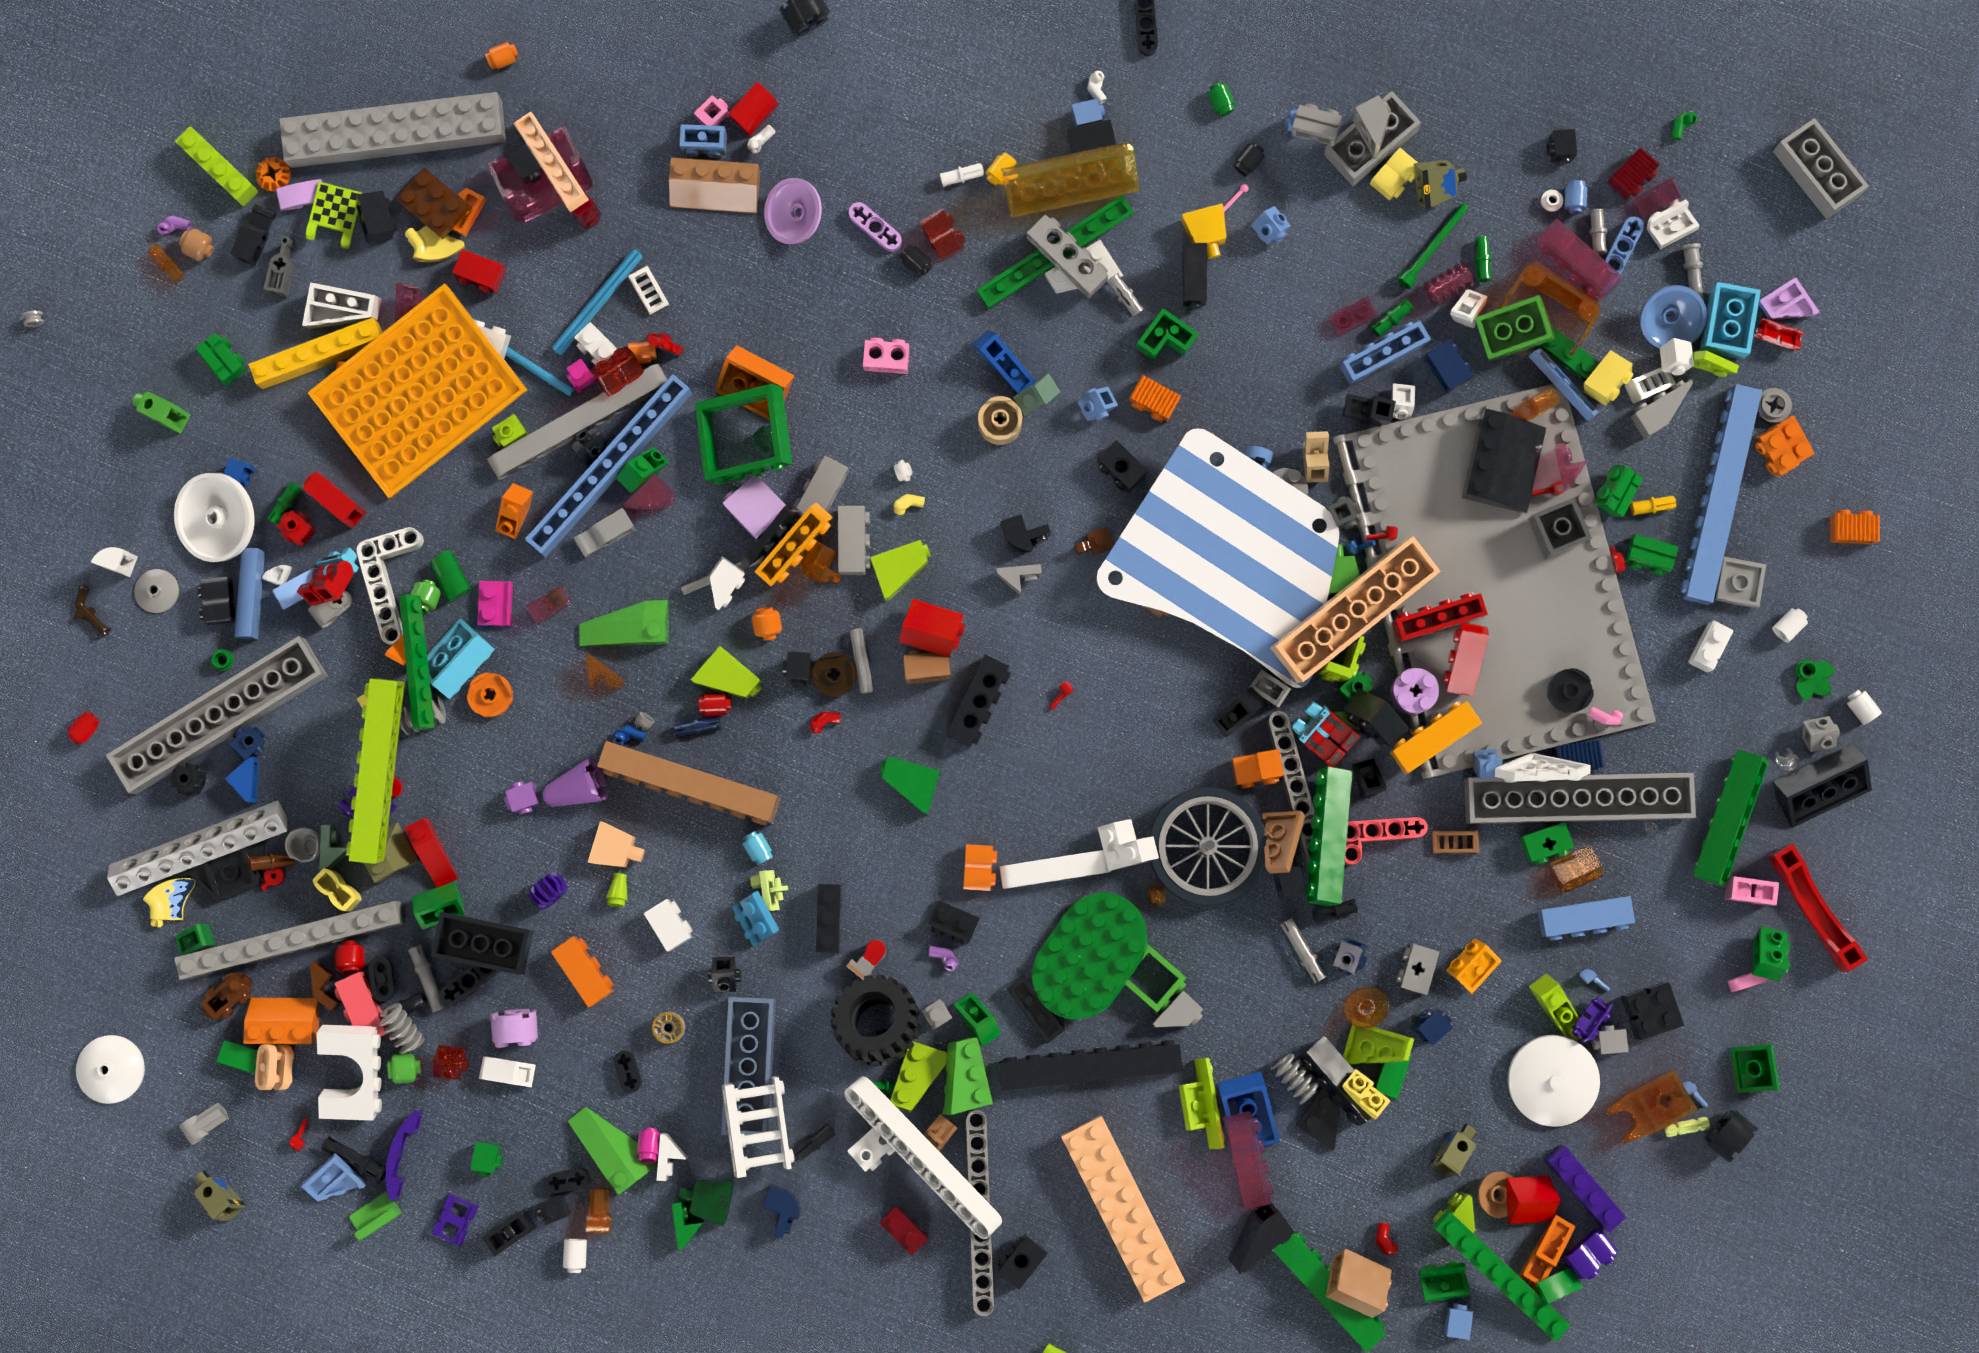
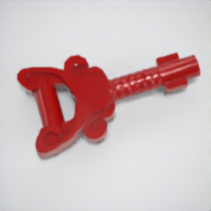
(664, 341)

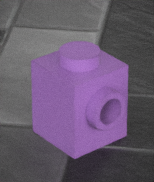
(522, 798)

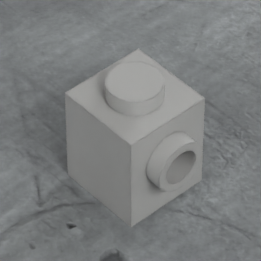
(1610, 1040)

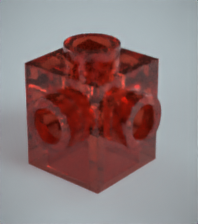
(450, 1062)

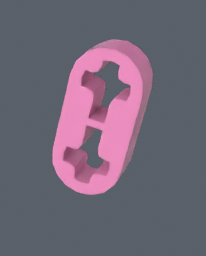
(1745, 981)

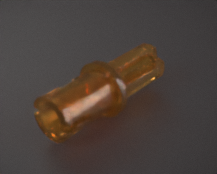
(166, 263)

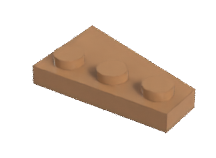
(1282, 837)

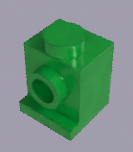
(1347, 688)

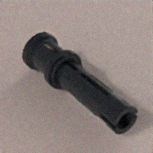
(364, 1164)

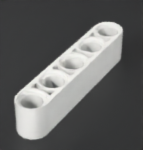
(1053, 869)

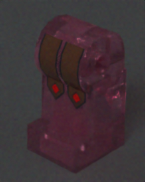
(548, 605)

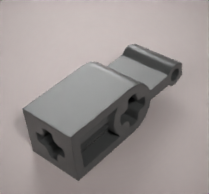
(279, 280)

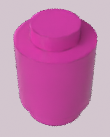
(648, 1145)

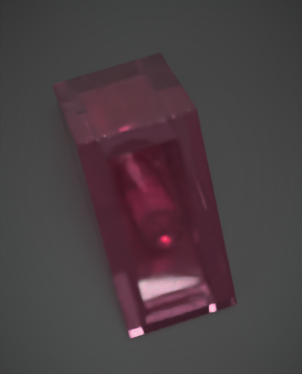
(651, 496)

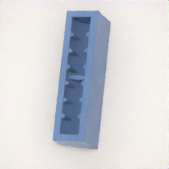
(249, 594)

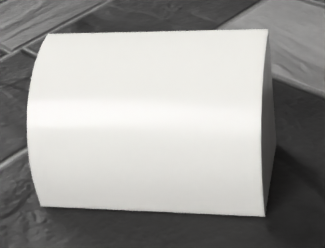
(116, 560)

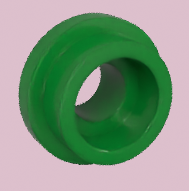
(217, 655)

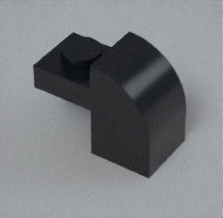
(1369, 411)
(1018, 536)

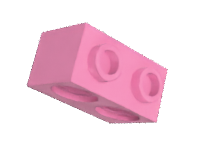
(885, 362)
(1752, 891)

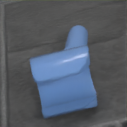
(1589, 975)
(1692, 1089)

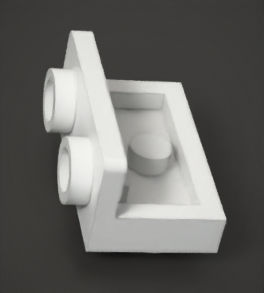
(1671, 224)

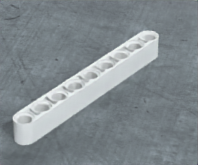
(923, 1157)

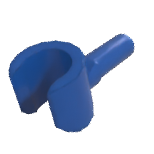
(1353, 548)

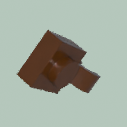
(1097, 541)

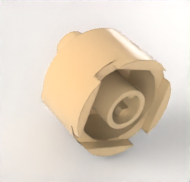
(1011, 416)

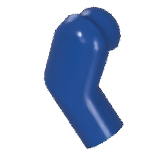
(628, 733)

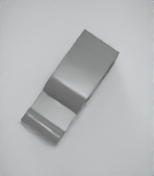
(605, 532)

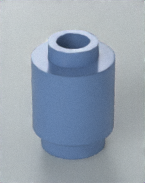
(1575, 197)

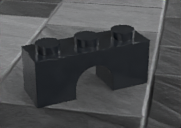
(828, 918)

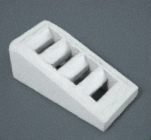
(646, 271)
(1638, 391)

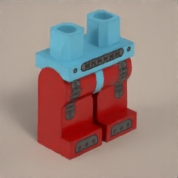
(329, 577)
(1317, 731)

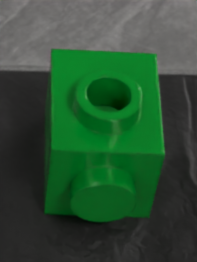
(486, 1158)

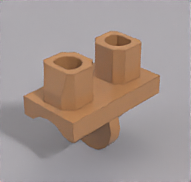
(940, 1132)

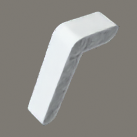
(382, 581)

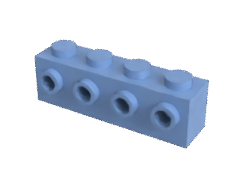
(1388, 351)
(1586, 916)

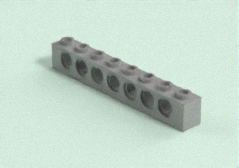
(197, 848)

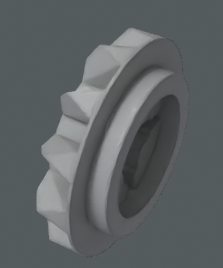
(1783, 402)

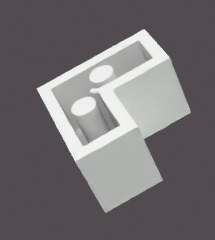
(1122, 848)

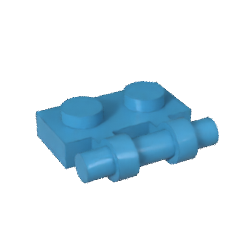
(759, 917)

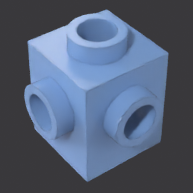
(1271, 226)
(1097, 404)

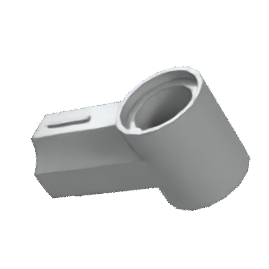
(198, 1126)

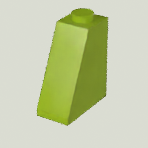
(899, 566)
(727, 675)

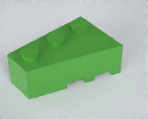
(966, 1077)

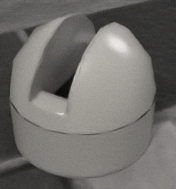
(644, 721)

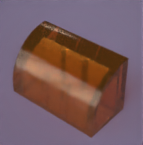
(1576, 869)

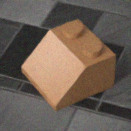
(926, 667)

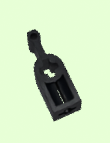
(253, 235)

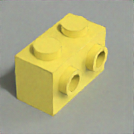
(1608, 378)

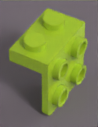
(1334, 672)

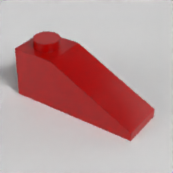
(431, 852)

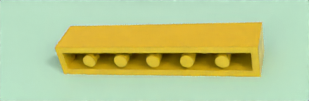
(314, 354)

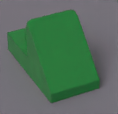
(683, 1231)

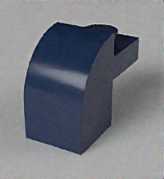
(786, 1204)

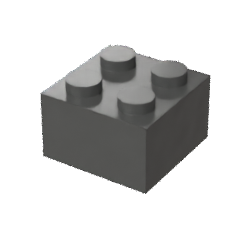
(1559, 528)

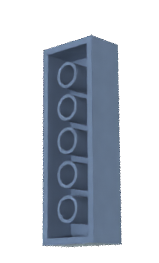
(749, 1056)

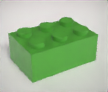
(1515, 328)

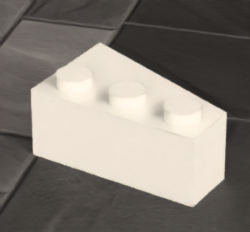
(338, 306)

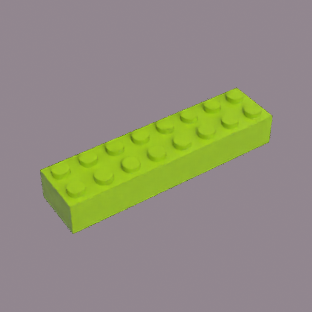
(375, 771)

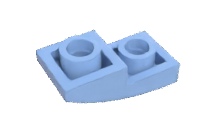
(287, 594)

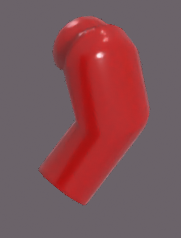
(823, 718)
(1383, 1241)

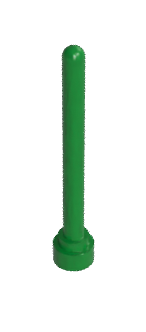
(1408, 277)

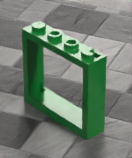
(779, 429)

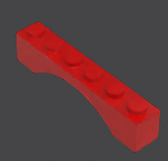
(1832, 934)

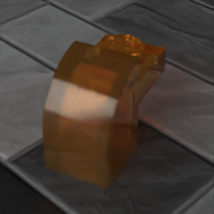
(817, 563)

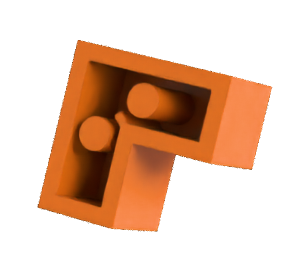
(1261, 767)

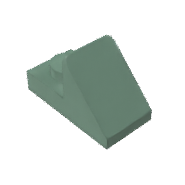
(1036, 394)
(328, 853)

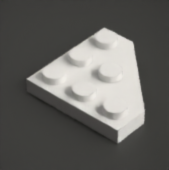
(1541, 768)

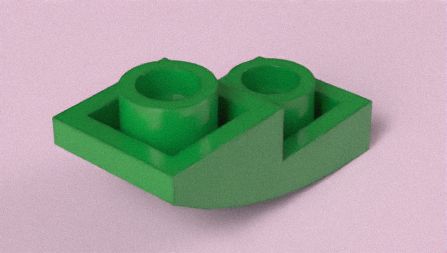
(237, 1057)
(1558, 1286)

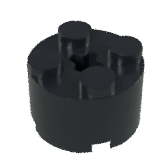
(803, 14)
(1731, 1135)

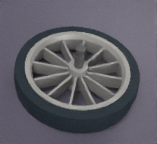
(1207, 846)

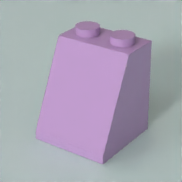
(753, 505)

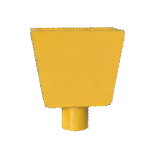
(1207, 227)

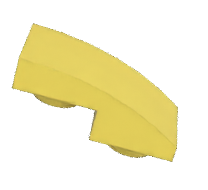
(1365, 1095)

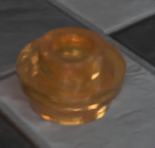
(1156, 895)

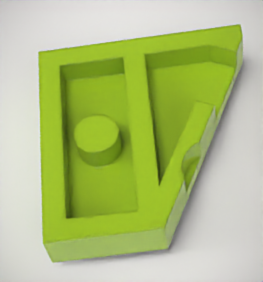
(1713, 363)

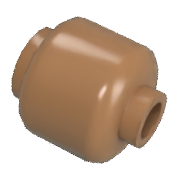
(196, 244)

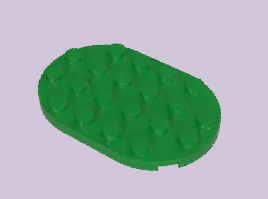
(1090, 956)

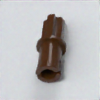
(269, 862)

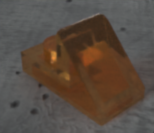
(596, 672)

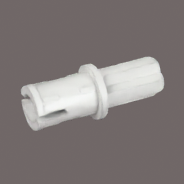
(961, 174)

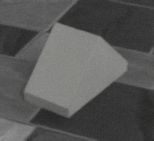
(1270, 688)

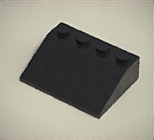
(1504, 461)

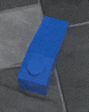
(1002, 361)

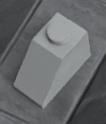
(1180, 1012)

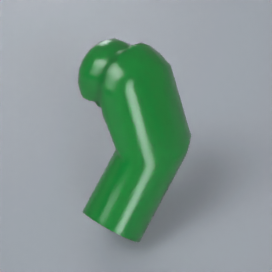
(1682, 122)

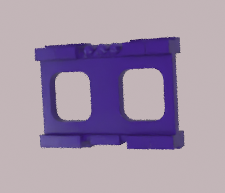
(461, 1222)

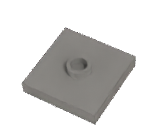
(1740, 582)

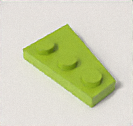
(1376, 1046)
(917, 1073)

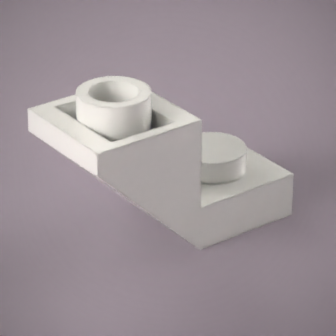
(507, 1071)

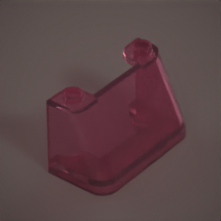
(532, 200)

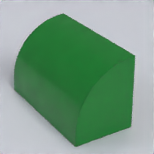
(450, 576)
(1391, 1077)

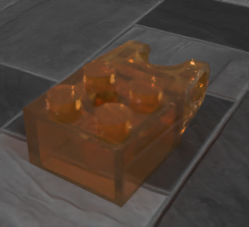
(1646, 1109)

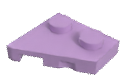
(1788, 302)

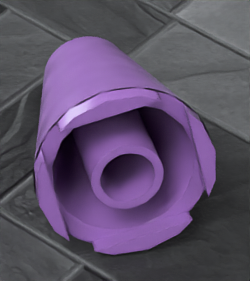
(577, 786)

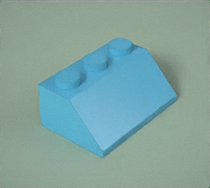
(456, 658)

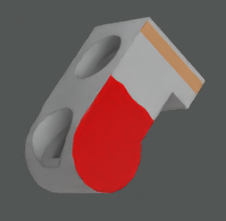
(868, 962)

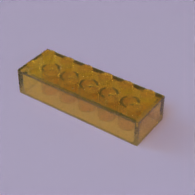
(1070, 179)

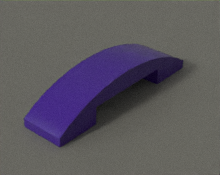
(394, 1182)

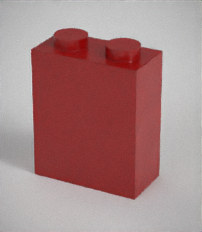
(333, 499)
(932, 628)

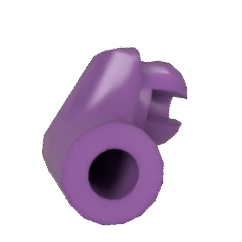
(172, 223)

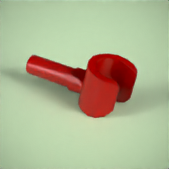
(1552, 489)
(1390, 534)
(1066, 689)
(296, 1142)

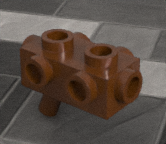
(234, 990)

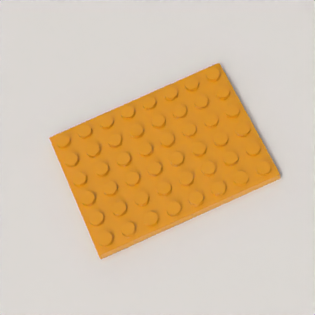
(417, 391)

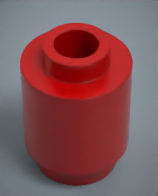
(715, 705)
(83, 728)

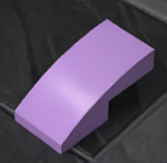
(297, 195)

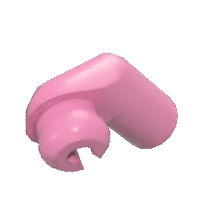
(1604, 718)

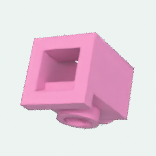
(712, 105)

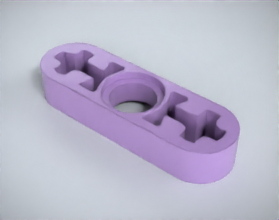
(891, 233)

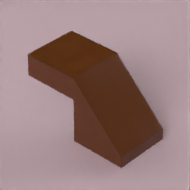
(320, 979)

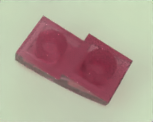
(1353, 316)

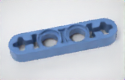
(1619, 256)

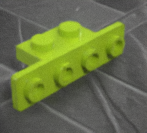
(1201, 1106)

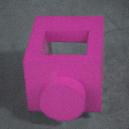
(580, 376)

